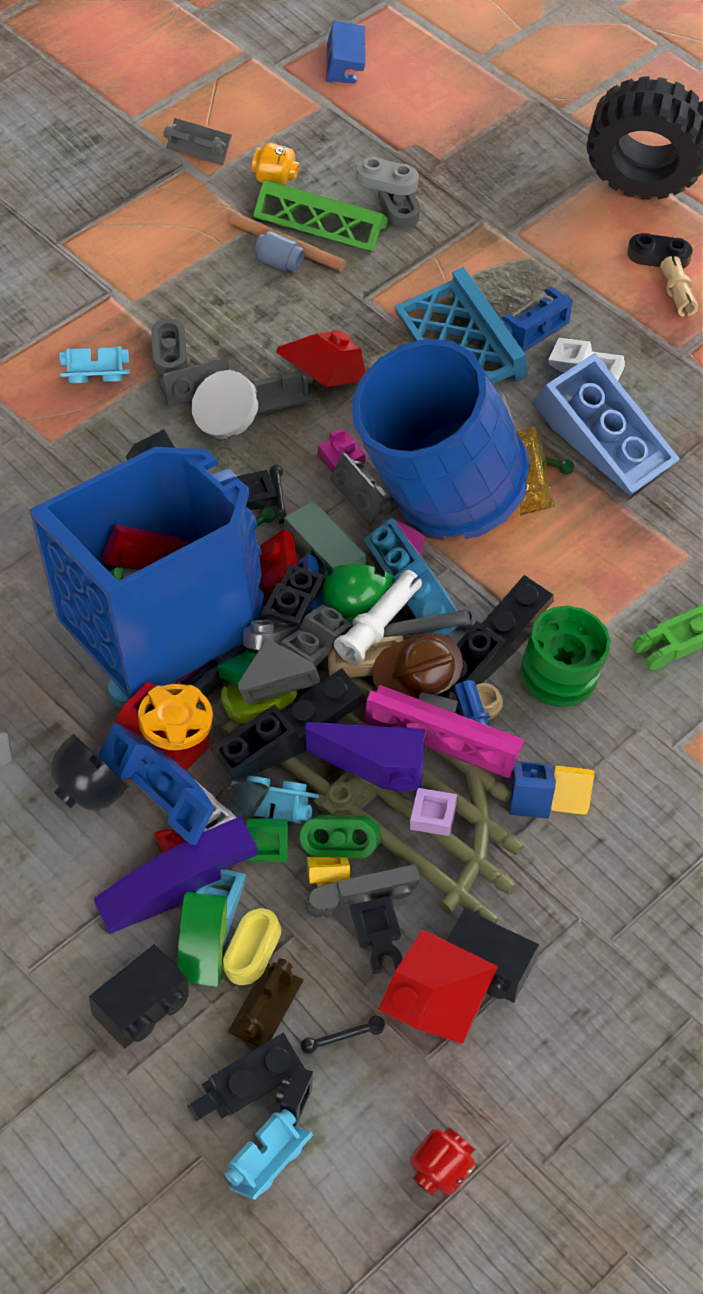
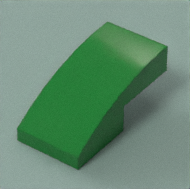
(201, 938)

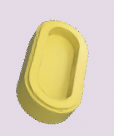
(251, 946)

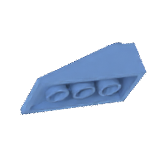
(605, 425)

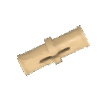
(679, 286)

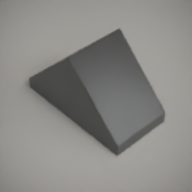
(276, 673)

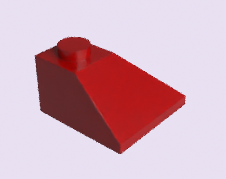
(326, 357)
(438, 987)

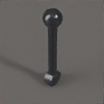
(276, 472)
(375, 1026)

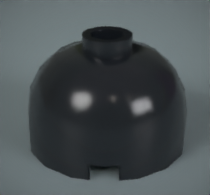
(84, 777)

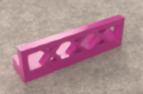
(446, 730)

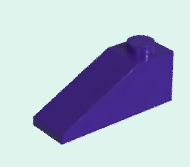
(375, 753)

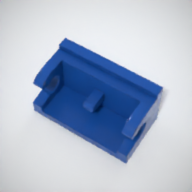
(345, 51)
(540, 320)

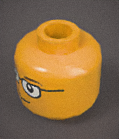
(275, 164)

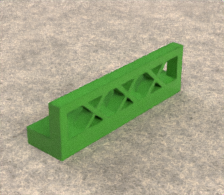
(322, 204)

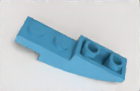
(398, 554)

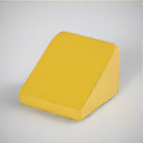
(572, 790)

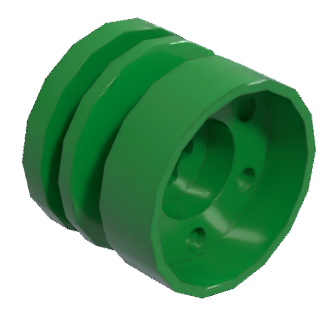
(564, 656)

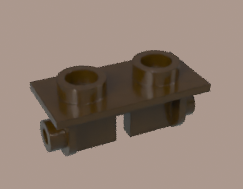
(266, 1004)

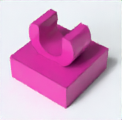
(338, 443)

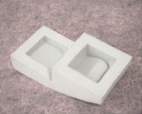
(571, 352)

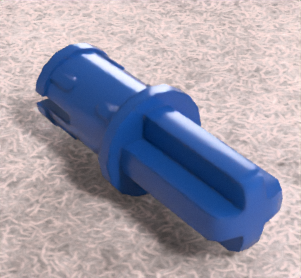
(470, 702)

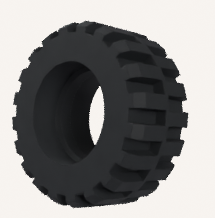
(654, 108)

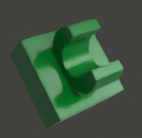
(270, 839)

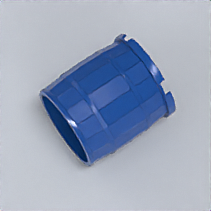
(441, 439)

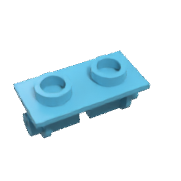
(81, 367)
(289, 801)
(255, 1169)

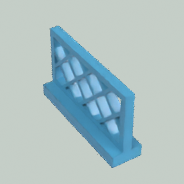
(481, 316)

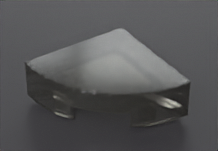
(243, 798)

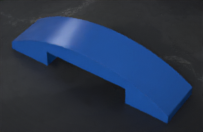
(160, 778)

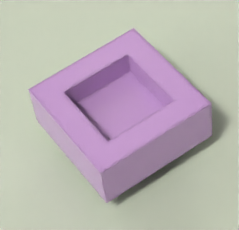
(433, 812)

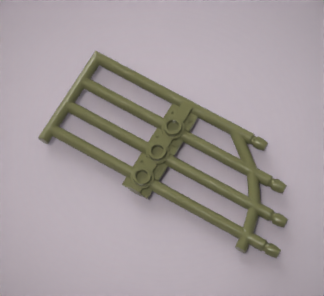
(353, 793)

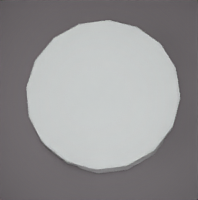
(224, 404)

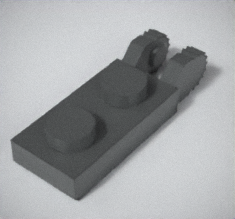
(394, 883)

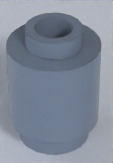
(279, 252)

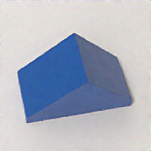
(532, 789)

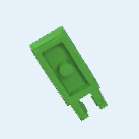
(679, 636)

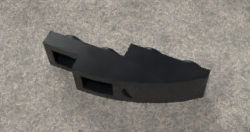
(503, 631)
(281, 733)

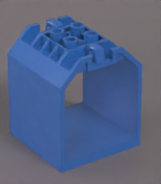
(177, 608)

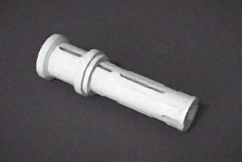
(369, 626)

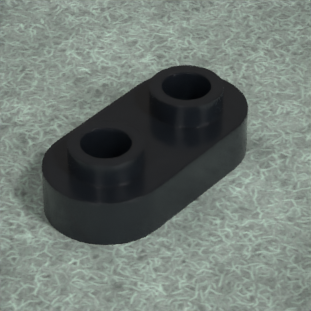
(653, 249)

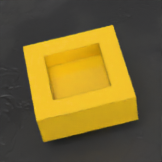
(327, 870)

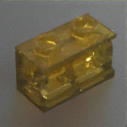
(539, 490)

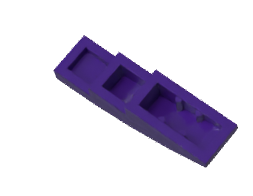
(166, 879)

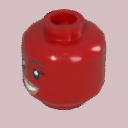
(442, 1161)

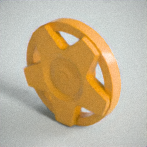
(175, 716)

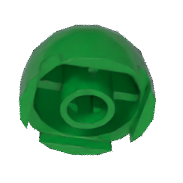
(354, 589)

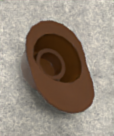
(418, 665)

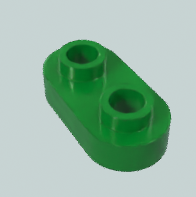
(342, 836)

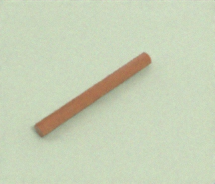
(310, 251)

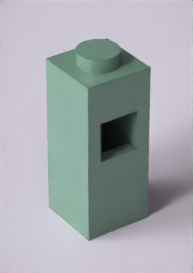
(321, 538)

